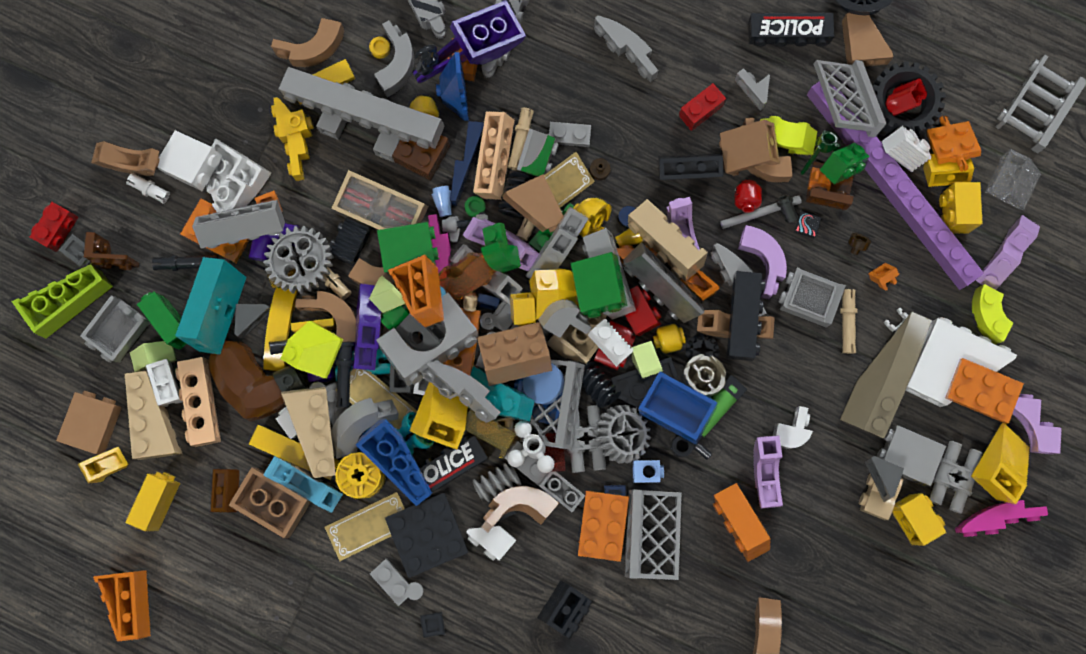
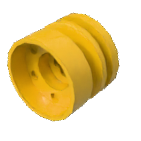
(370, 483)

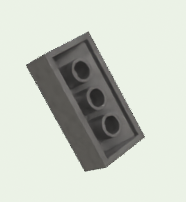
(663, 283)

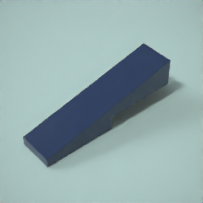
(463, 168)

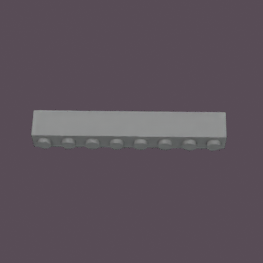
(362, 108)

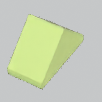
(386, 296)
(151, 353)
(646, 359)

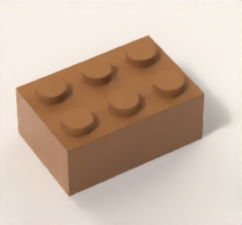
(514, 353)
(269, 503)

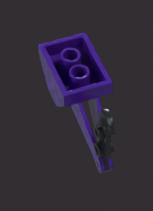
(481, 36)

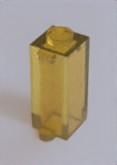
(490, 432)

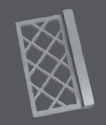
(861, 93)
(568, 408)
(634, 534)

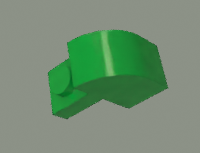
(497, 251)

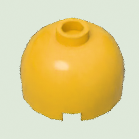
(596, 211)

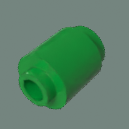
(395, 316)

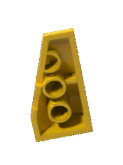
(552, 286)

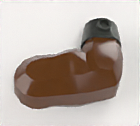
(246, 384)

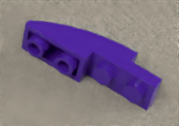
(367, 330)

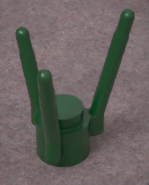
(826, 143)

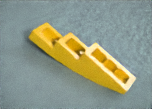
(281, 447)

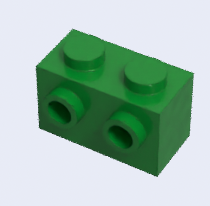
(845, 163)

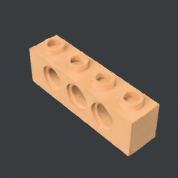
(493, 155)
(210, 431)

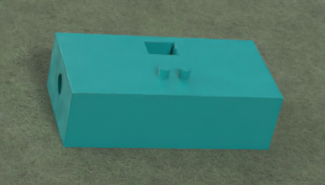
(211, 306)

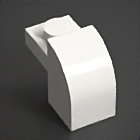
(794, 435)

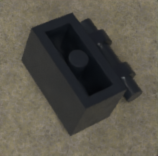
(565, 609)

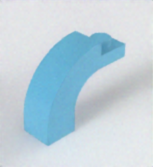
(290, 477)

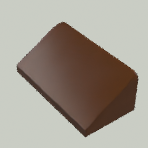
(224, 487)

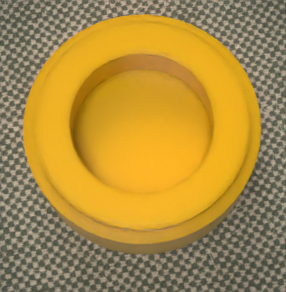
(379, 47)

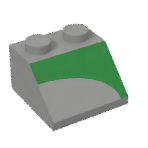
(537, 153)

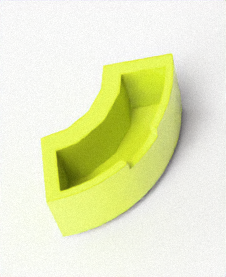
(796, 137)
(990, 315)

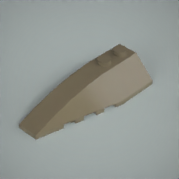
(886, 379)

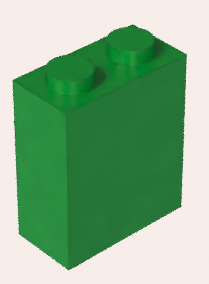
(406, 243)
(599, 285)
(162, 317)

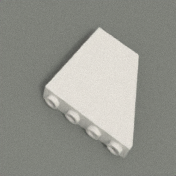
(941, 354)

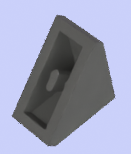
(248, 317)
(885, 476)

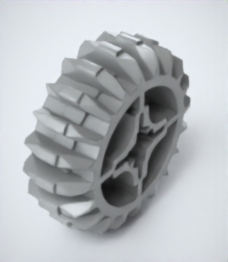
(620, 418)

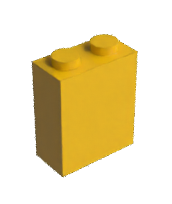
(153, 501)

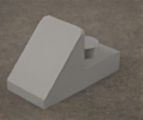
(755, 91)

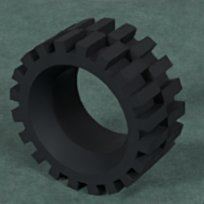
(930, 106)

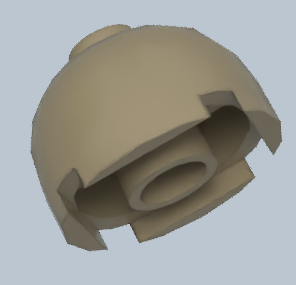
(704, 375)

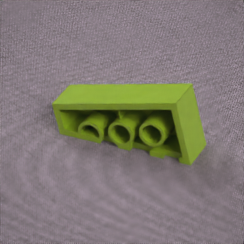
(62, 300)

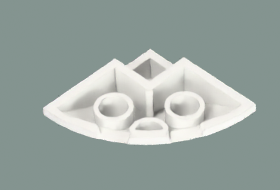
(234, 179)

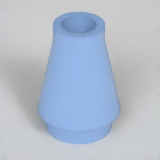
(442, 197)

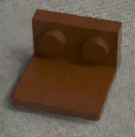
(837, 197)
(98, 252)

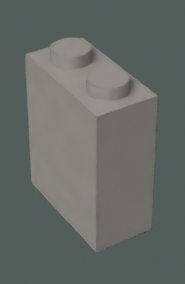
(913, 453)

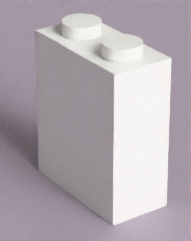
(189, 160)

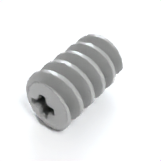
(496, 482)

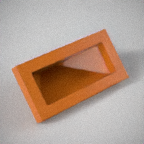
(701, 285)

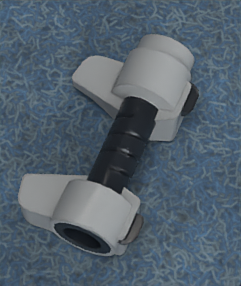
(453, 225)

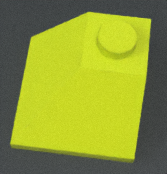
(312, 349)

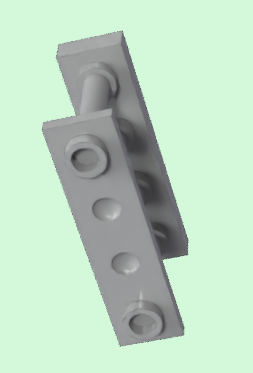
(1050, 121)

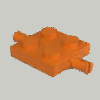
(953, 143)

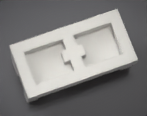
(164, 382)

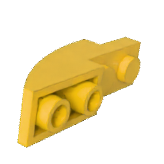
(294, 144)

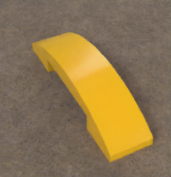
(278, 326)

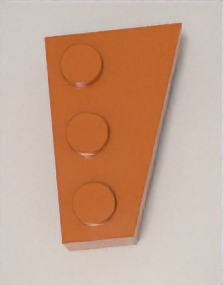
(420, 289)
(742, 522)
(127, 603)

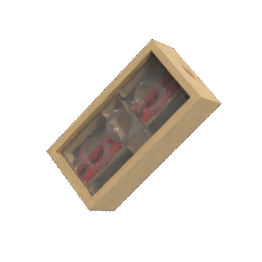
(377, 204)

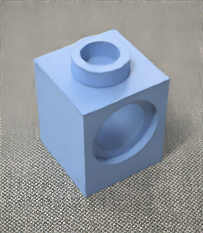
(638, 476)

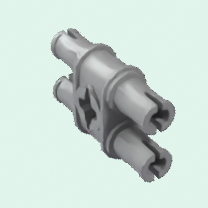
(579, 447)
(944, 480)

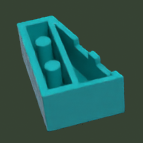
(505, 398)

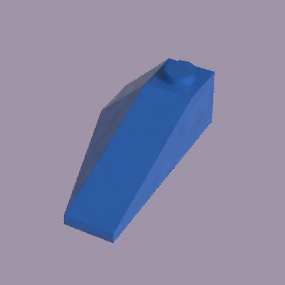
(453, 87)
(391, 455)

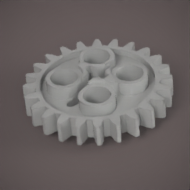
(316, 252)

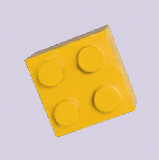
(962, 207)
(918, 519)

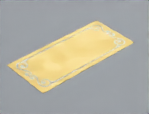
(568, 179)
(366, 385)
(363, 527)

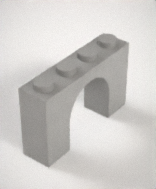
(334, 125)
(406, 361)

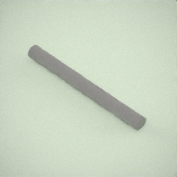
(755, 214)

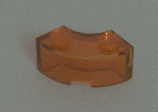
(465, 275)

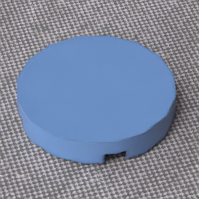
(544, 387)

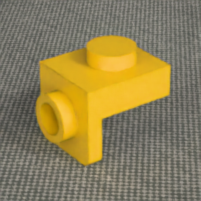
(298, 122)

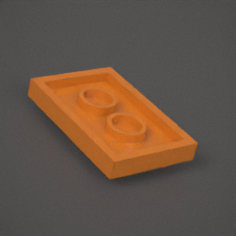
(229, 251)
(984, 390)
(603, 526)

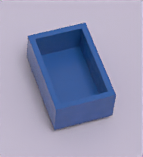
(678, 408)

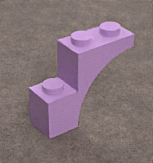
(1009, 253)
(1041, 435)

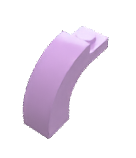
(680, 213)
(526, 252)
(770, 252)
(766, 471)

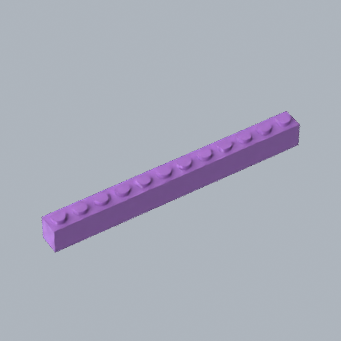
(905, 198)

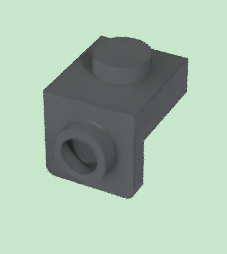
(74, 249)

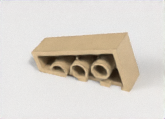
(666, 240)
(148, 423)
(312, 424)

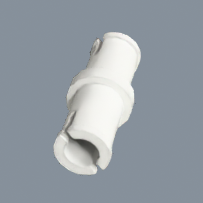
(148, 188)

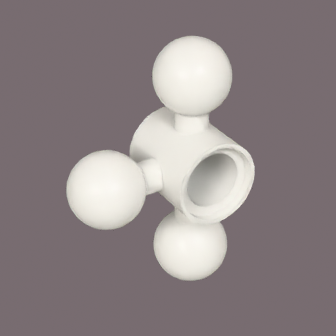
(517, 457)

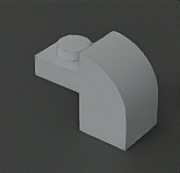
(562, 314)

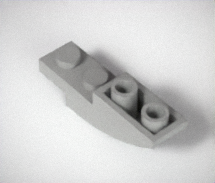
(622, 40)
(560, 242)
(729, 264)
(455, 383)
(550, 482)

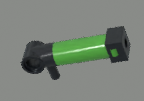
(726, 398)

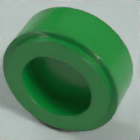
(474, 206)

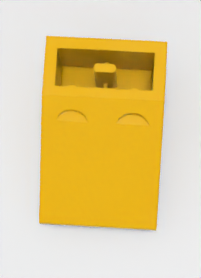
(440, 418)
(1004, 466)

